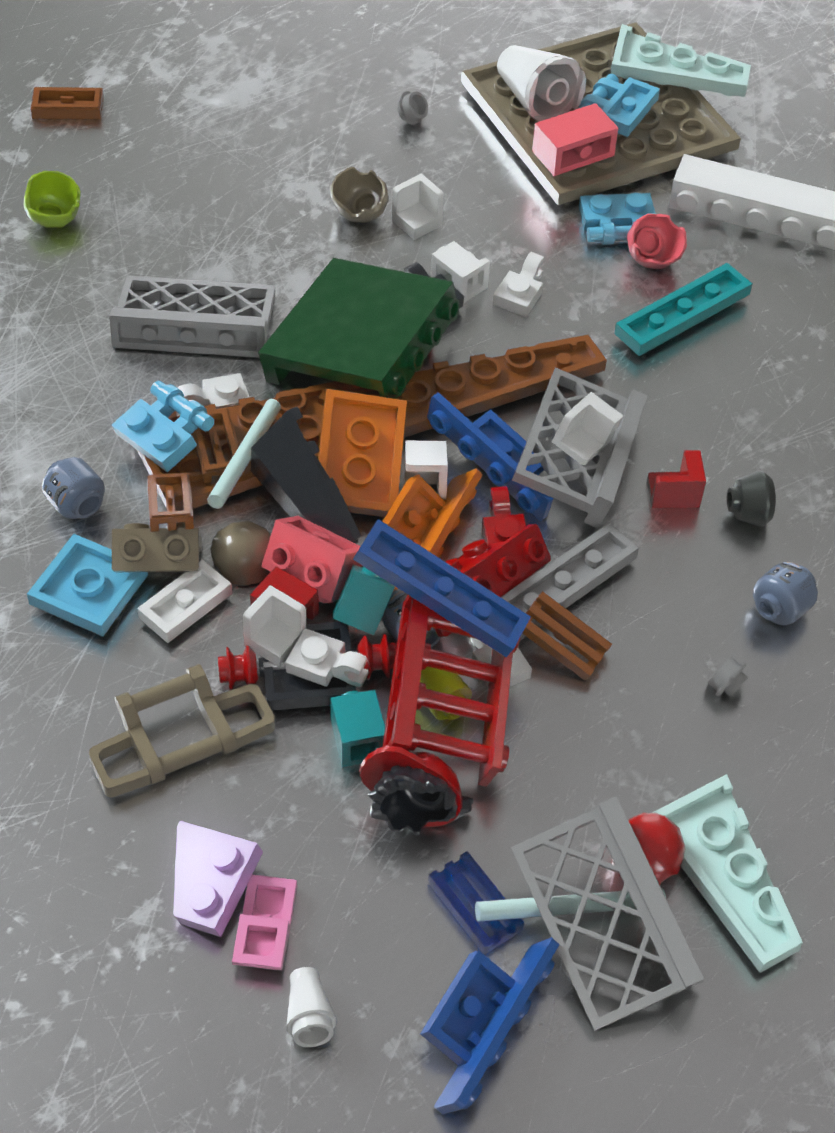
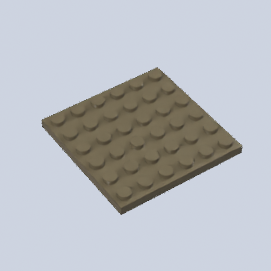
(673, 127)

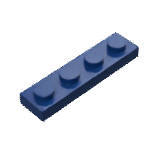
(442, 588)

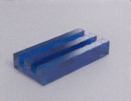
(454, 871)

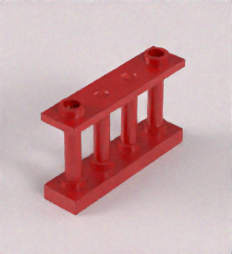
(410, 694)

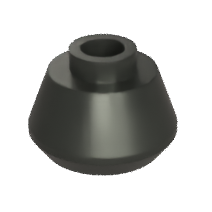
(753, 499)

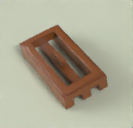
(67, 103)
(216, 469)
(170, 516)
(569, 631)

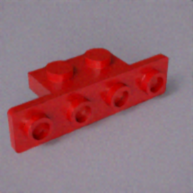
(502, 564)

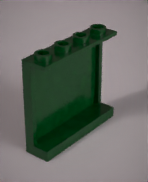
(362, 327)

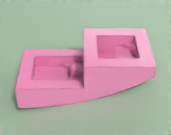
(265, 922)

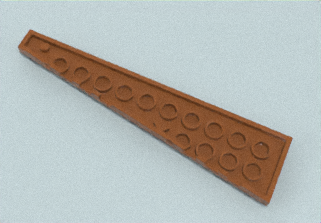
(467, 386)

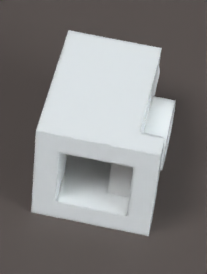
(461, 267)

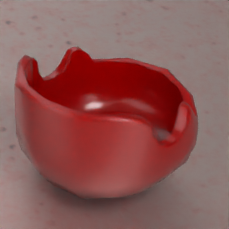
(660, 842)

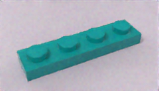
(682, 309)

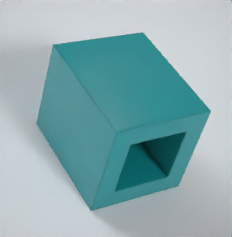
(363, 600)
(356, 725)

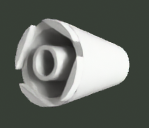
(542, 80)

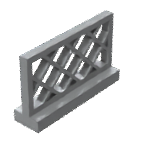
(180, 329)
(608, 463)
(645, 893)

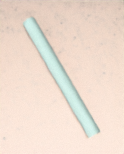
(243, 454)
(558, 906)

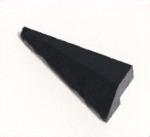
(297, 479)

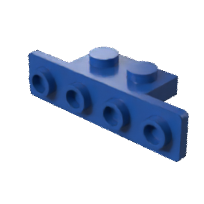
(493, 448)
(478, 1015)

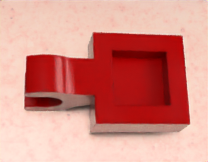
(501, 523)

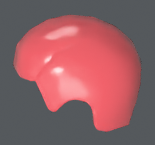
(656, 241)

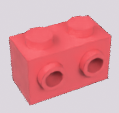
(574, 139)
(311, 555)

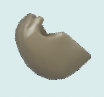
(359, 195)
(240, 552)

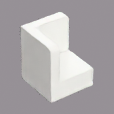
(417, 206)
(587, 428)
(428, 461)
(273, 625)

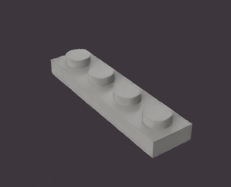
(576, 570)

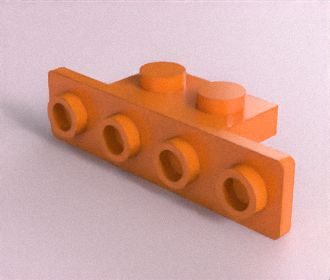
(427, 517)

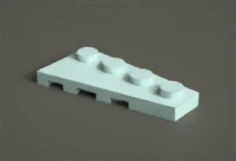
(678, 66)
(733, 873)

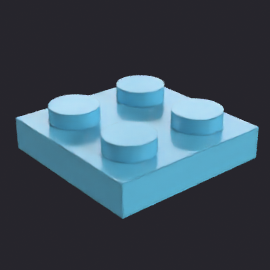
(84, 586)

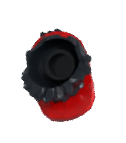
(412, 789)

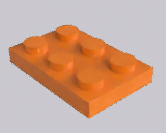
(363, 448)

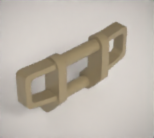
(211, 709)

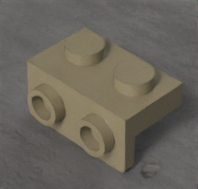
(159, 551)

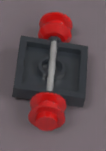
(292, 692)

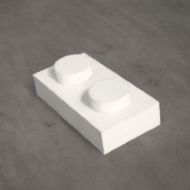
(184, 601)

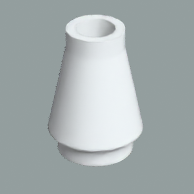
(309, 1010)

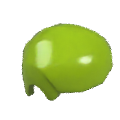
(52, 199)

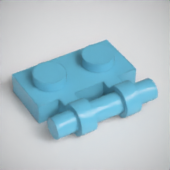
(628, 101)
(612, 215)
(154, 434)

